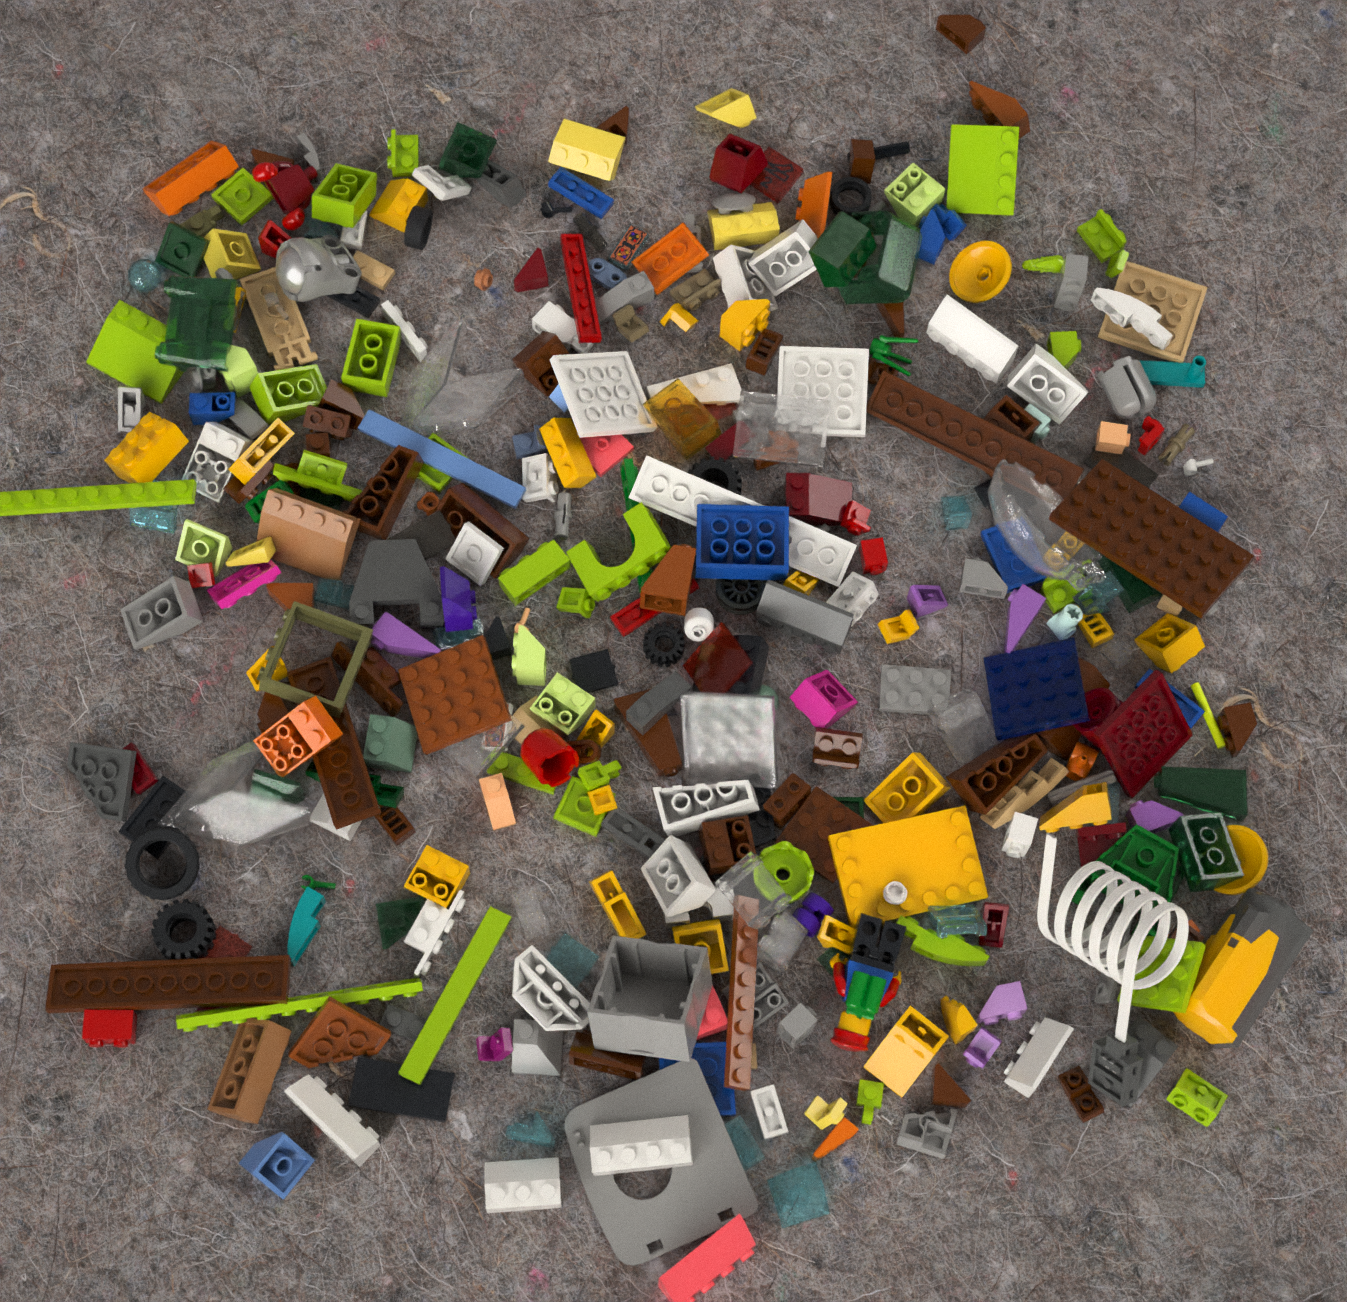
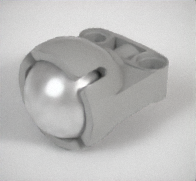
(316, 268)

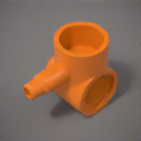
(1081, 761)

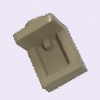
(629, 324)

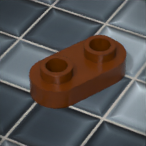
(583, 747)

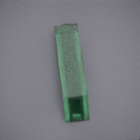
(1205, 789)

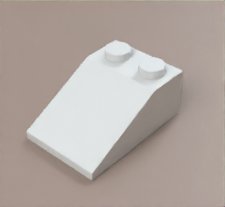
(1046, 384)

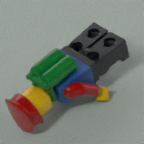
(866, 979)

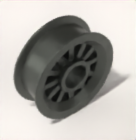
(738, 607)

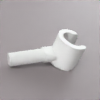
(1191, 466)

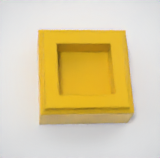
(602, 800)

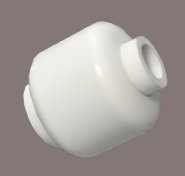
(698, 624)

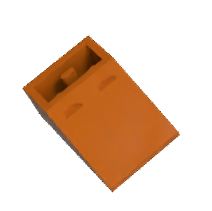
(298, 736)

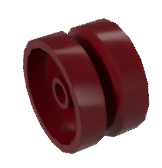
(1100, 704)

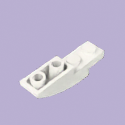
(1126, 309)

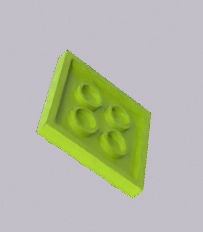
(1176, 989)

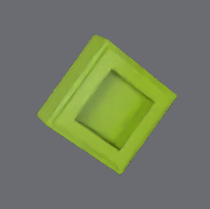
(1117, 263)

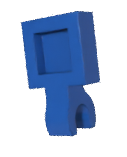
(950, 221)

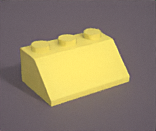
(587, 150)
(744, 227)

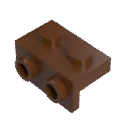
(324, 420)
(239, 491)

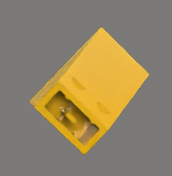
(1083, 806)
(906, 1051)

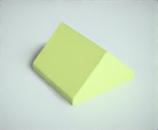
(203, 545)

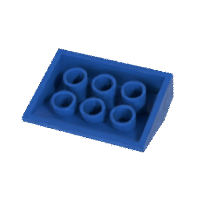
(742, 542)

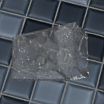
(963, 726)

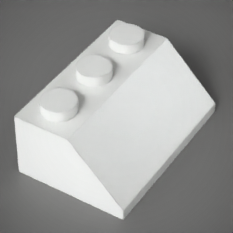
(785, 258)
(738, 278)
(677, 877)
(1037, 1055)
(522, 1185)

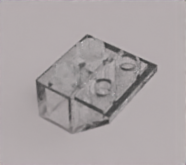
(782, 943)

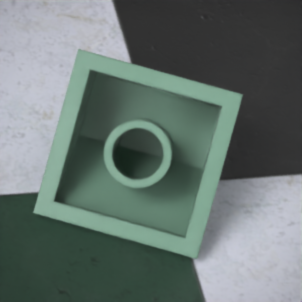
(390, 744)

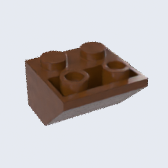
(536, 362)
(725, 843)

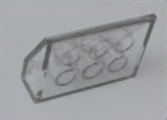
(781, 428)

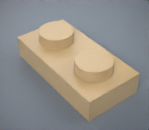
(373, 270)

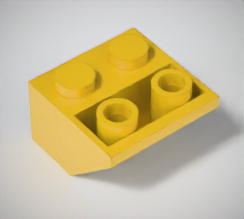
(744, 321)
(437, 877)

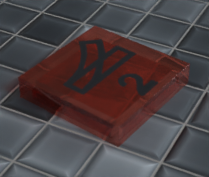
(777, 176)

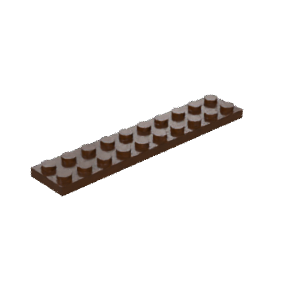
(966, 433)
(169, 984)

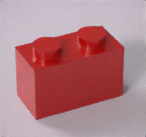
(109, 1027)

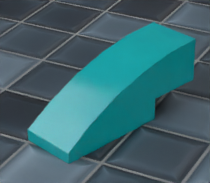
(304, 924)

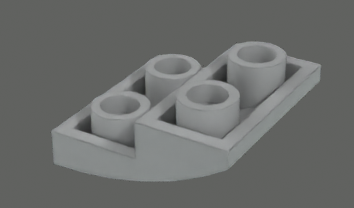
(767, 996)

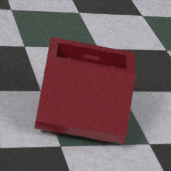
(737, 163)

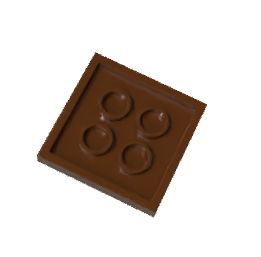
(812, 825)

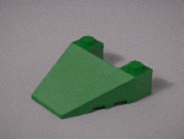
(1144, 860)

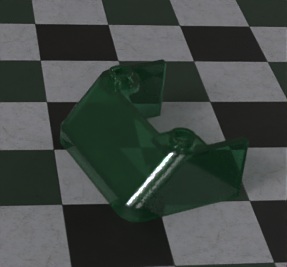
(894, 273)

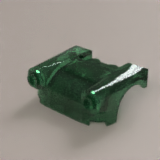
(198, 322)

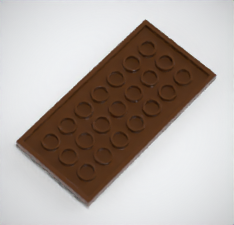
(1151, 538)

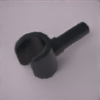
(548, 210)

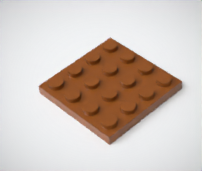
(454, 695)

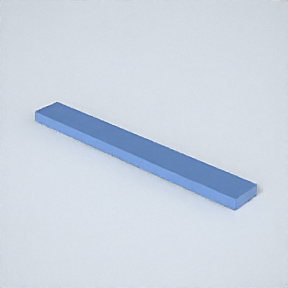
(443, 459)

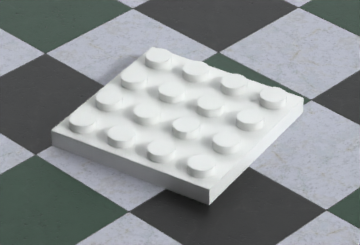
(832, 376)
(602, 393)

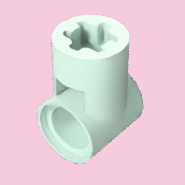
(1064, 622)

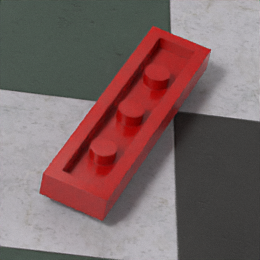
(633, 616)

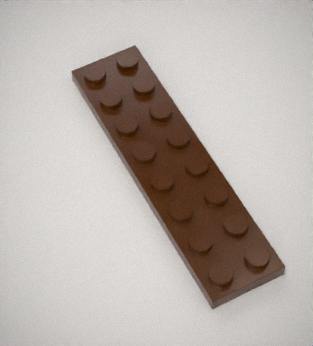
(342, 763)

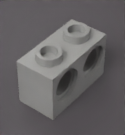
(797, 1025)

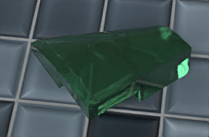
(397, 918)

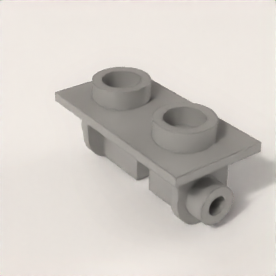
(203, 378)

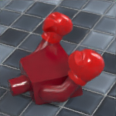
(289, 188)

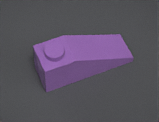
(1021, 612)
(400, 639)

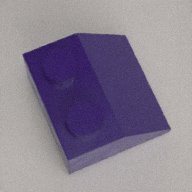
(457, 601)

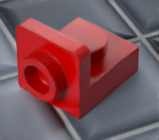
(1153, 434)
(856, 518)

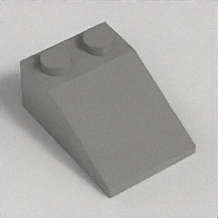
(162, 613)

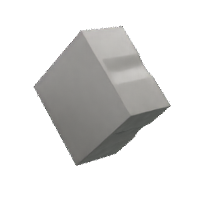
(650, 998)

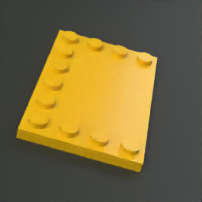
(926, 853)

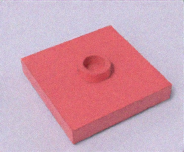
(606, 451)

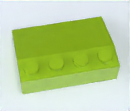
(982, 169)
(128, 352)

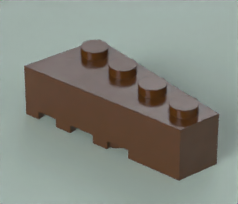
(386, 493)
(996, 771)

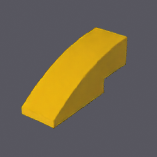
(617, 905)

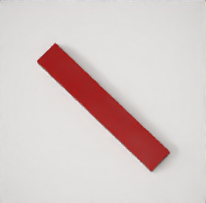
(580, 288)

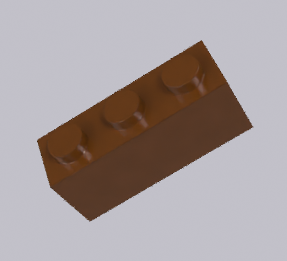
(614, 1063)

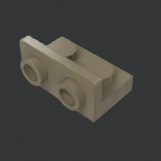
(696, 290)

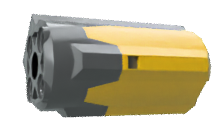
(1243, 967)

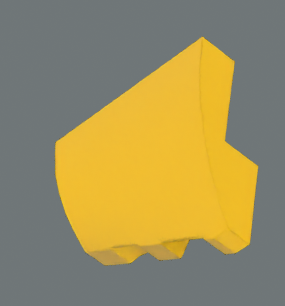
(957, 1019)

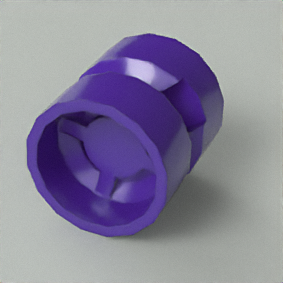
(812, 913)

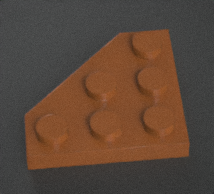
(338, 1036)

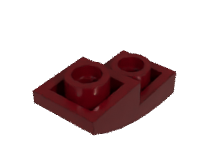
(723, 445)

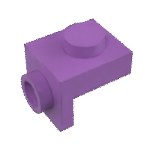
(981, 1048)

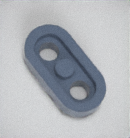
(605, 274)

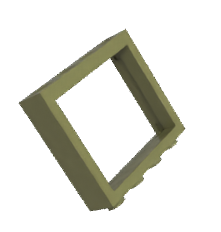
(330, 623)

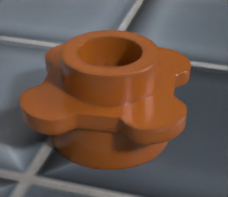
(428, 498)

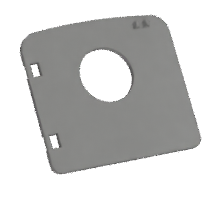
(694, 1193)

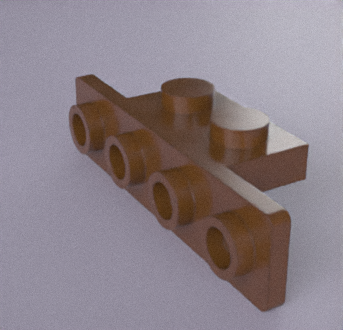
(374, 676)

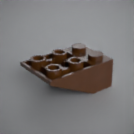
(1012, 418)

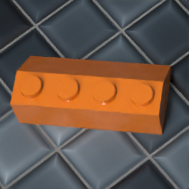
(191, 178)
(815, 202)

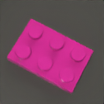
(243, 583)

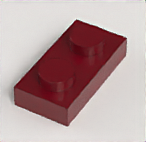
(143, 775)

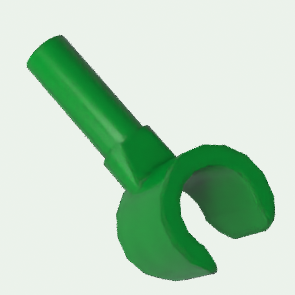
(317, 884)

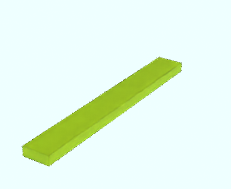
(454, 996)

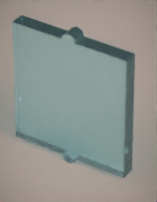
(572, 959)

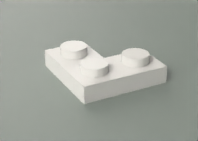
(443, 188)

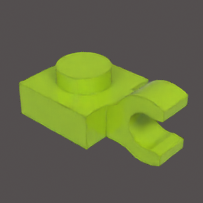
(596, 775)
(869, 1097)

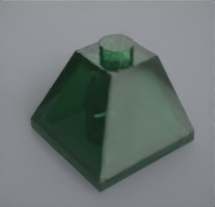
(276, 787)

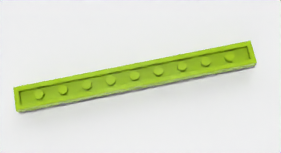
(98, 497)
(310, 1002)

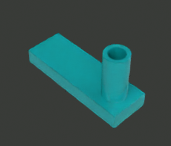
(1176, 373)

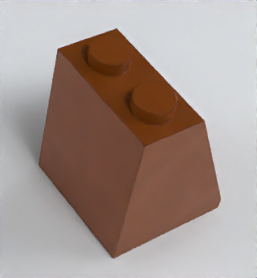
(670, 582)

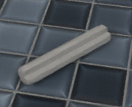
(1059, 794)

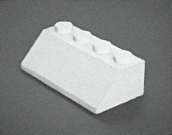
(972, 339)
(333, 1119)
(640, 1145)

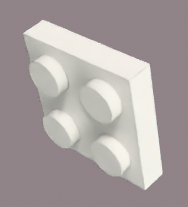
(474, 553)

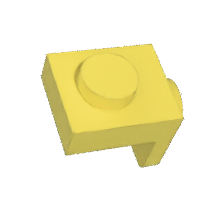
(823, 1114)

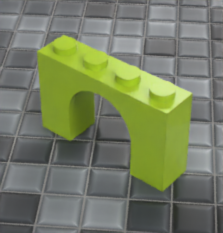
(649, 550)

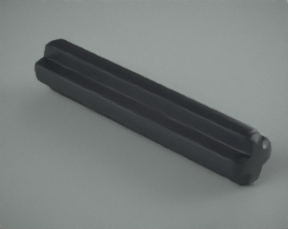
(889, 150)

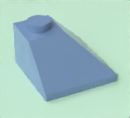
(277, 1163)

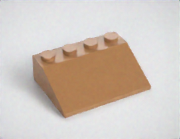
(307, 533)

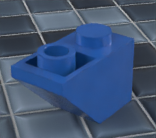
(932, 238)
(211, 407)

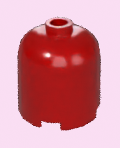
(548, 756)

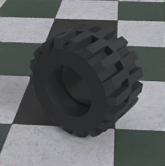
(718, 471)
(171, 918)

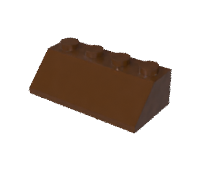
(464, 506)
(1063, 739)

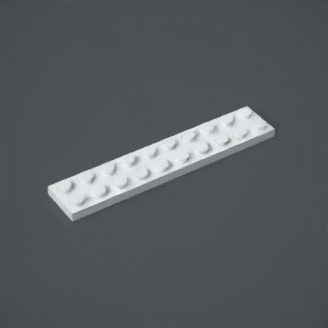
(680, 492)

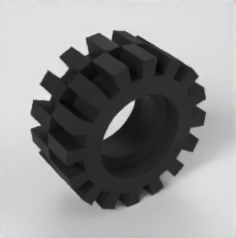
(663, 657)

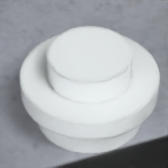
(895, 893)

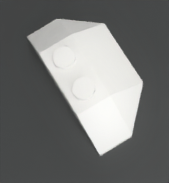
(547, 993)

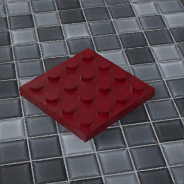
(1143, 733)

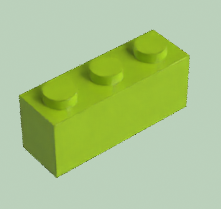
(534, 572)

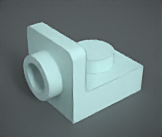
(1042, 430)

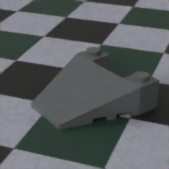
(395, 575)

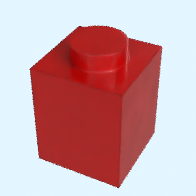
(873, 556)

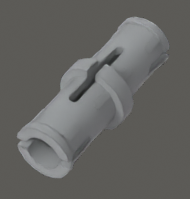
(564, 503)

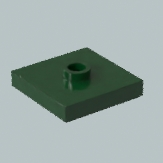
(181, 250)

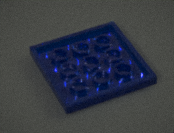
(1036, 689)

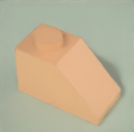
(497, 801)

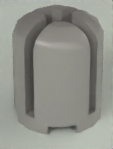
(1128, 388)

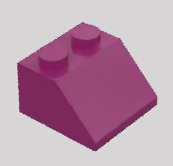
(823, 699)

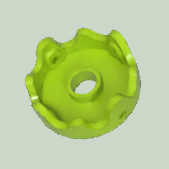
(793, 860)

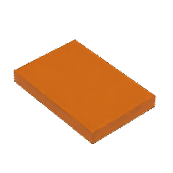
(670, 257)

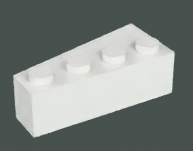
(688, 806)

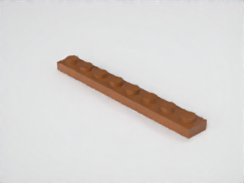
(741, 1005)

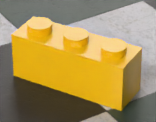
(261, 451)
(567, 452)

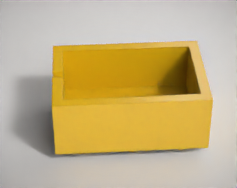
(146, 449)

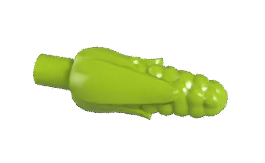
(1044, 264)

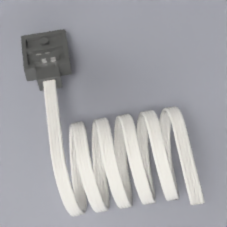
(1114, 1058)

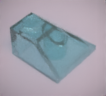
(799, 1195)

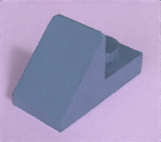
(529, 444)

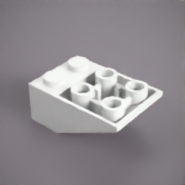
(213, 456)

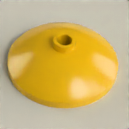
(975, 264)
(1253, 857)

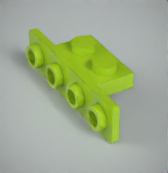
(320, 473)

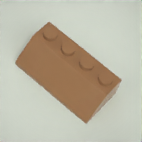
(249, 1070)

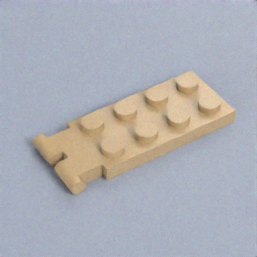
(283, 338)

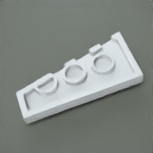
(708, 386)

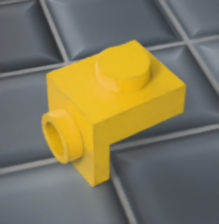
(898, 627)

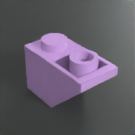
(1004, 1002)

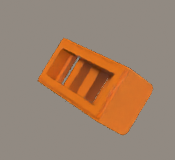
(841, 1133)

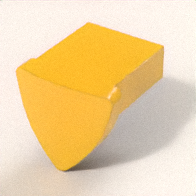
(680, 317)

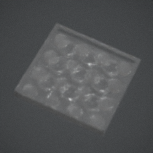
(729, 738)

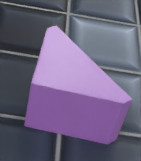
(925, 599)

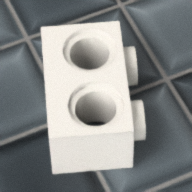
(1019, 835)

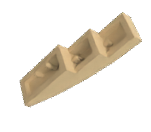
(1026, 793)

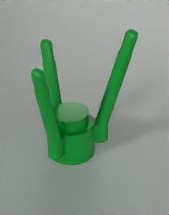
(881, 349)

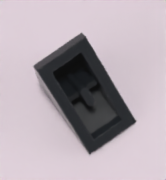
(497, 640)

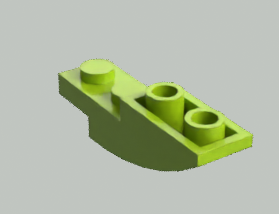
(948, 950)

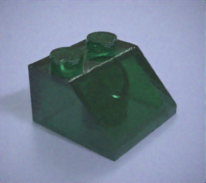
(467, 152)

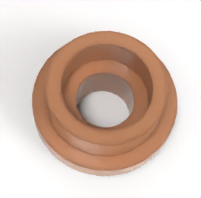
(483, 279)

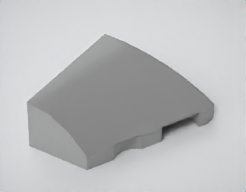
(927, 1132)

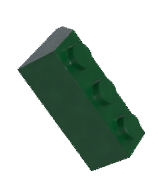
(842, 250)

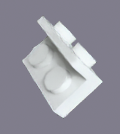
(539, 478)
(854, 595)

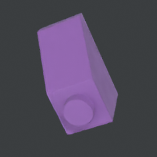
(1151, 816)

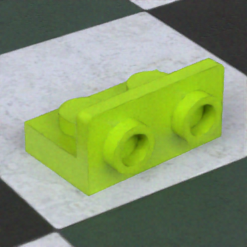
(404, 154)
(1102, 236)
(1058, 594)
(1197, 1097)

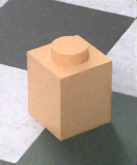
(1112, 437)

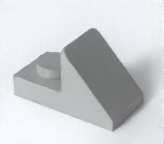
(130, 407)

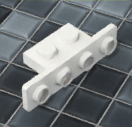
(429, 929)

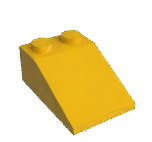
(907, 790)

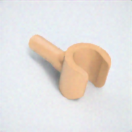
(523, 620)

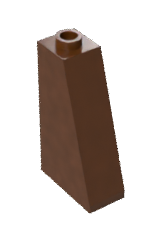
(657, 743)

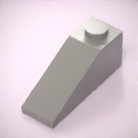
(634, 291)

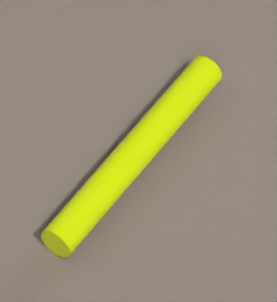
(1208, 715)

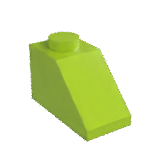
(1064, 346)

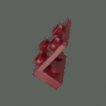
(1097, 839)

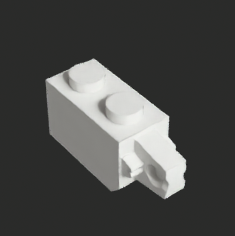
(555, 320)

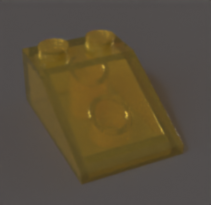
(682, 419)

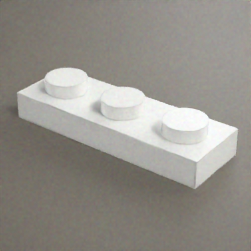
(394, 317)

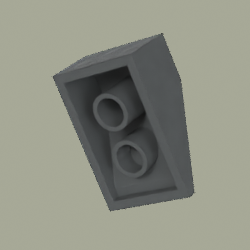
(1152, 1048)

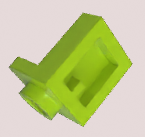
(576, 601)

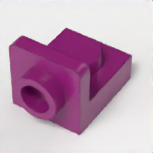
(495, 1046)

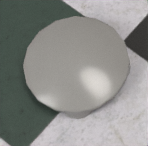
(734, 201)

